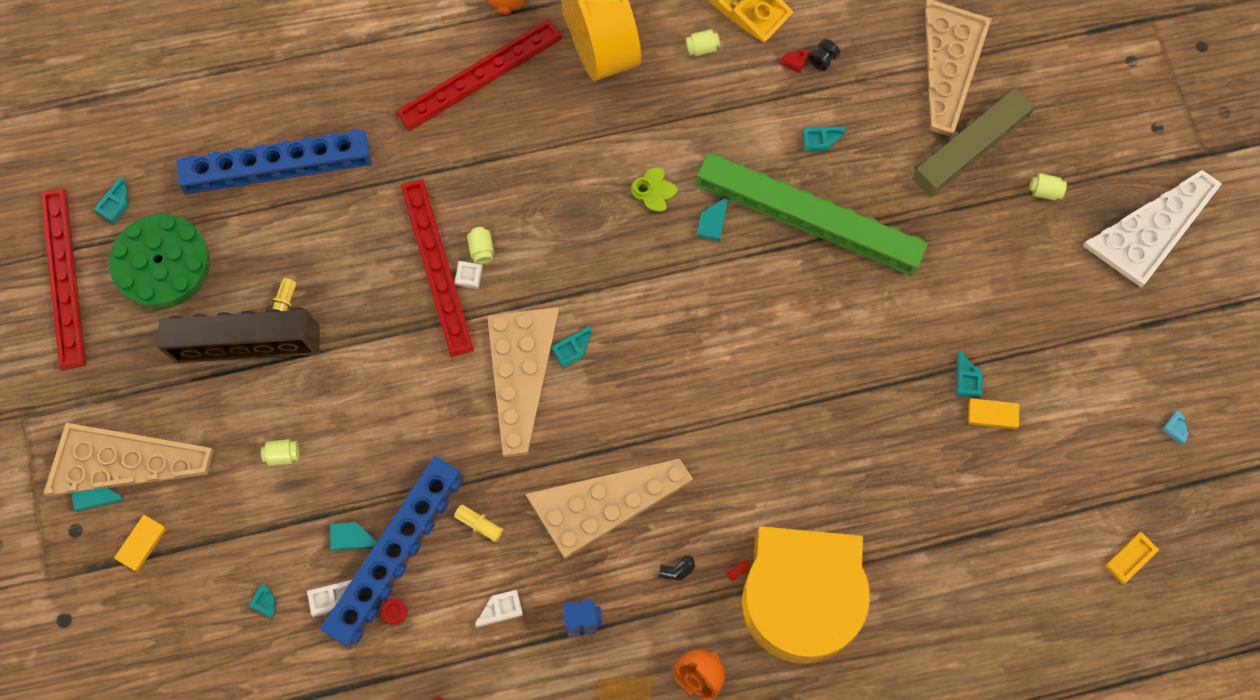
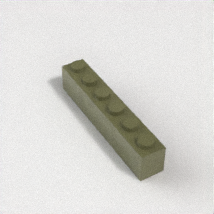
(973, 142)

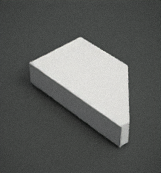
(324, 599)
(500, 608)

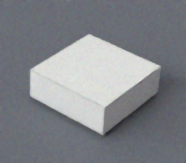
(468, 275)

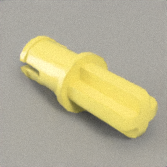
(284, 295)
(478, 523)

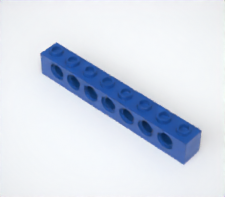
(264, 171)
(436, 473)

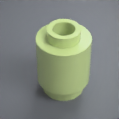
(702, 43)
(1048, 187)
(480, 245)
(280, 452)

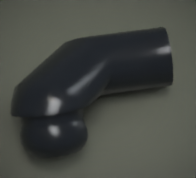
(679, 571)

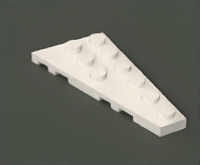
(1148, 234)

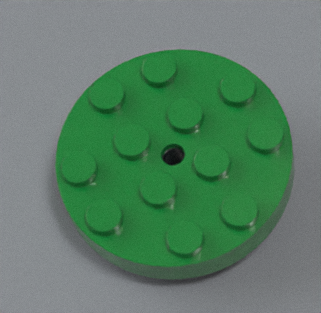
(159, 261)

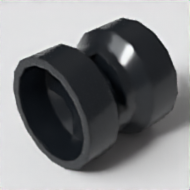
(823, 56)

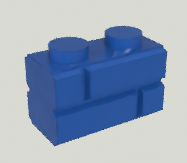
(582, 618)

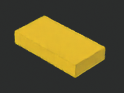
(993, 413)
(140, 543)
(1131, 558)

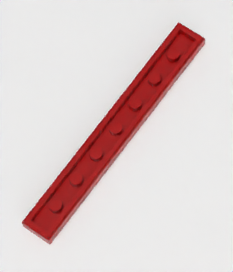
(478, 75)
(437, 268)
(63, 279)

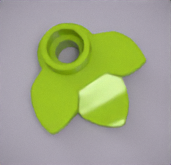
(657, 189)

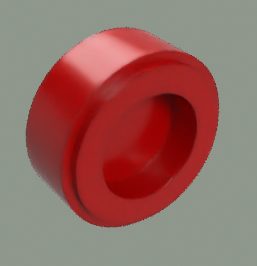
(738, 570)
(394, 611)

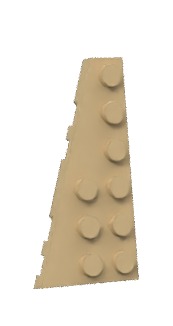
(953, 51)
(520, 362)
(110, 459)
(593, 507)

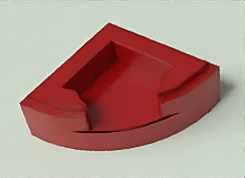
(795, 60)

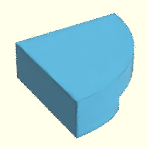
(1177, 428)

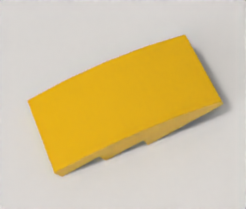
(756, 17)

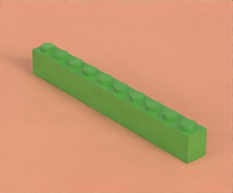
(811, 213)

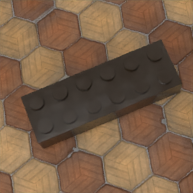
(239, 335)

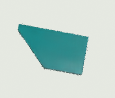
(821, 138)
(114, 202)
(712, 221)
(572, 348)
(968, 378)
(94, 498)
(349, 537)

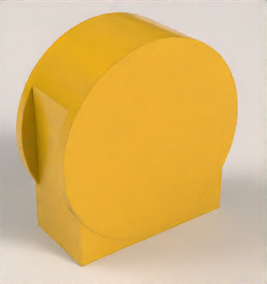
(603, 35)
(805, 593)

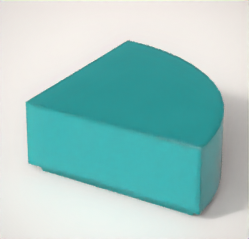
(264, 601)

